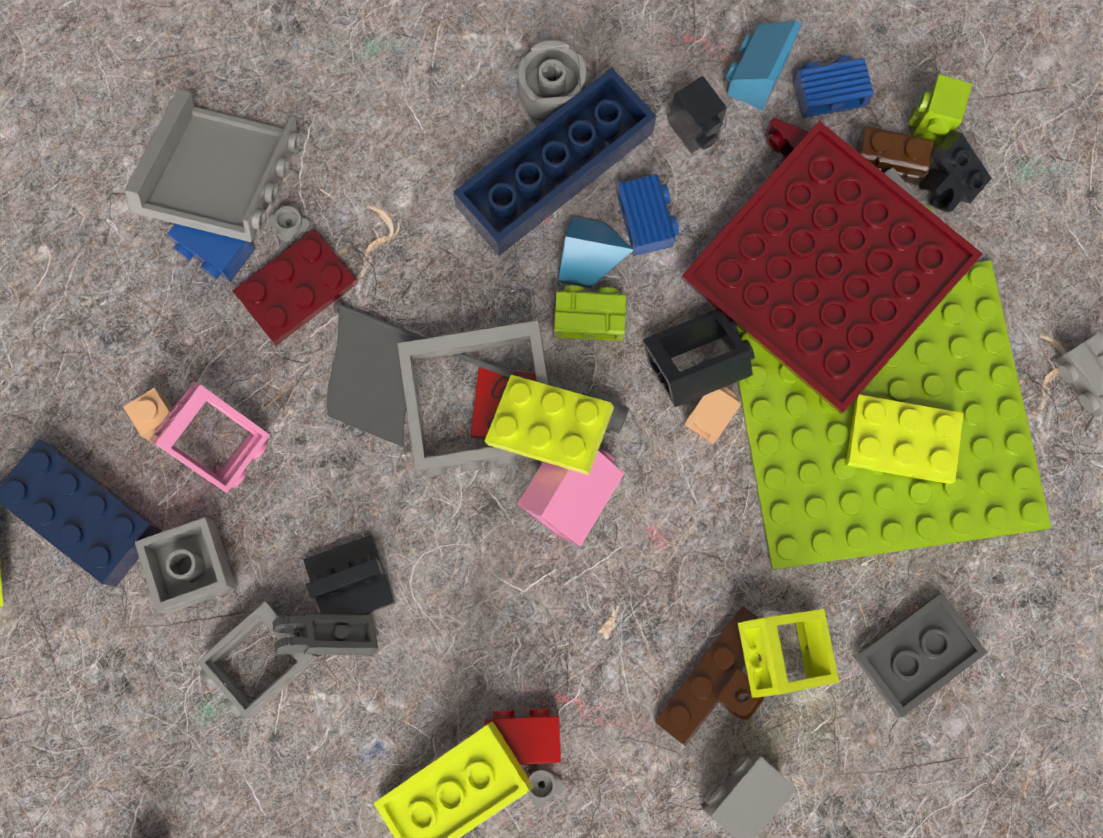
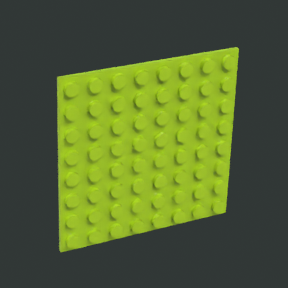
(832, 511)

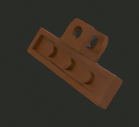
(713, 681)

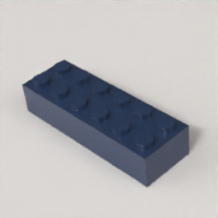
(555, 161)

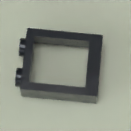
(708, 375)

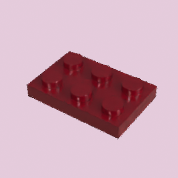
(295, 287)

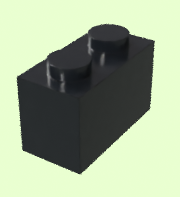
(697, 115)

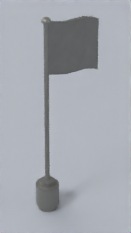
(368, 380)

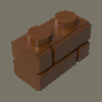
(895, 150)

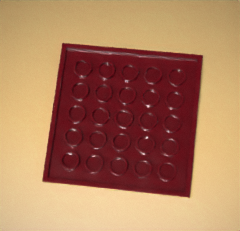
(831, 266)

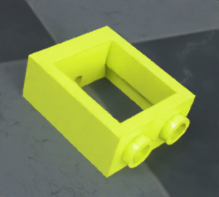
(769, 675)

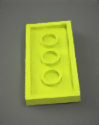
(456, 789)

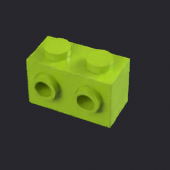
(940, 109)

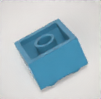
(762, 62)

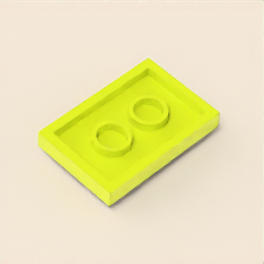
(549, 424)
(905, 439)

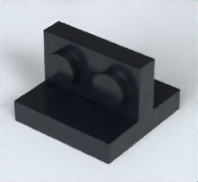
(349, 579)

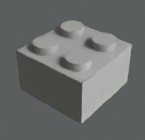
(185, 565)
(747, 796)

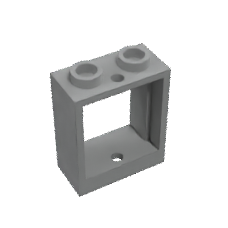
(216, 676)

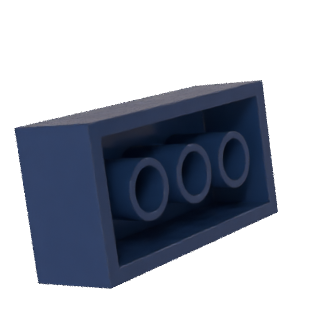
(75, 513)

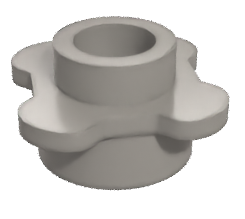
(287, 213)
(552, 785)

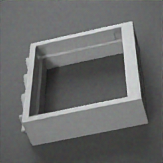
(456, 344)

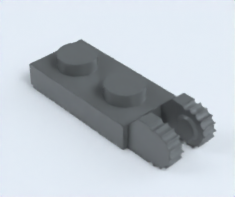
(327, 634)

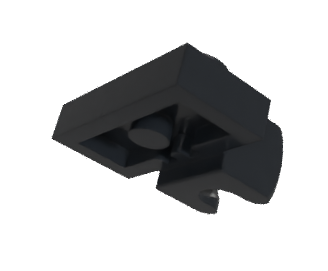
(958, 174)

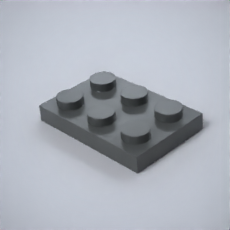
(920, 655)

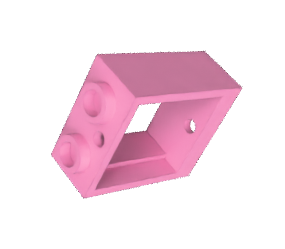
(181, 416)

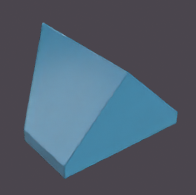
(590, 252)

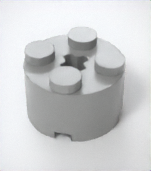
(550, 77)

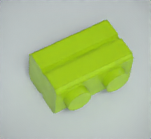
(590, 314)

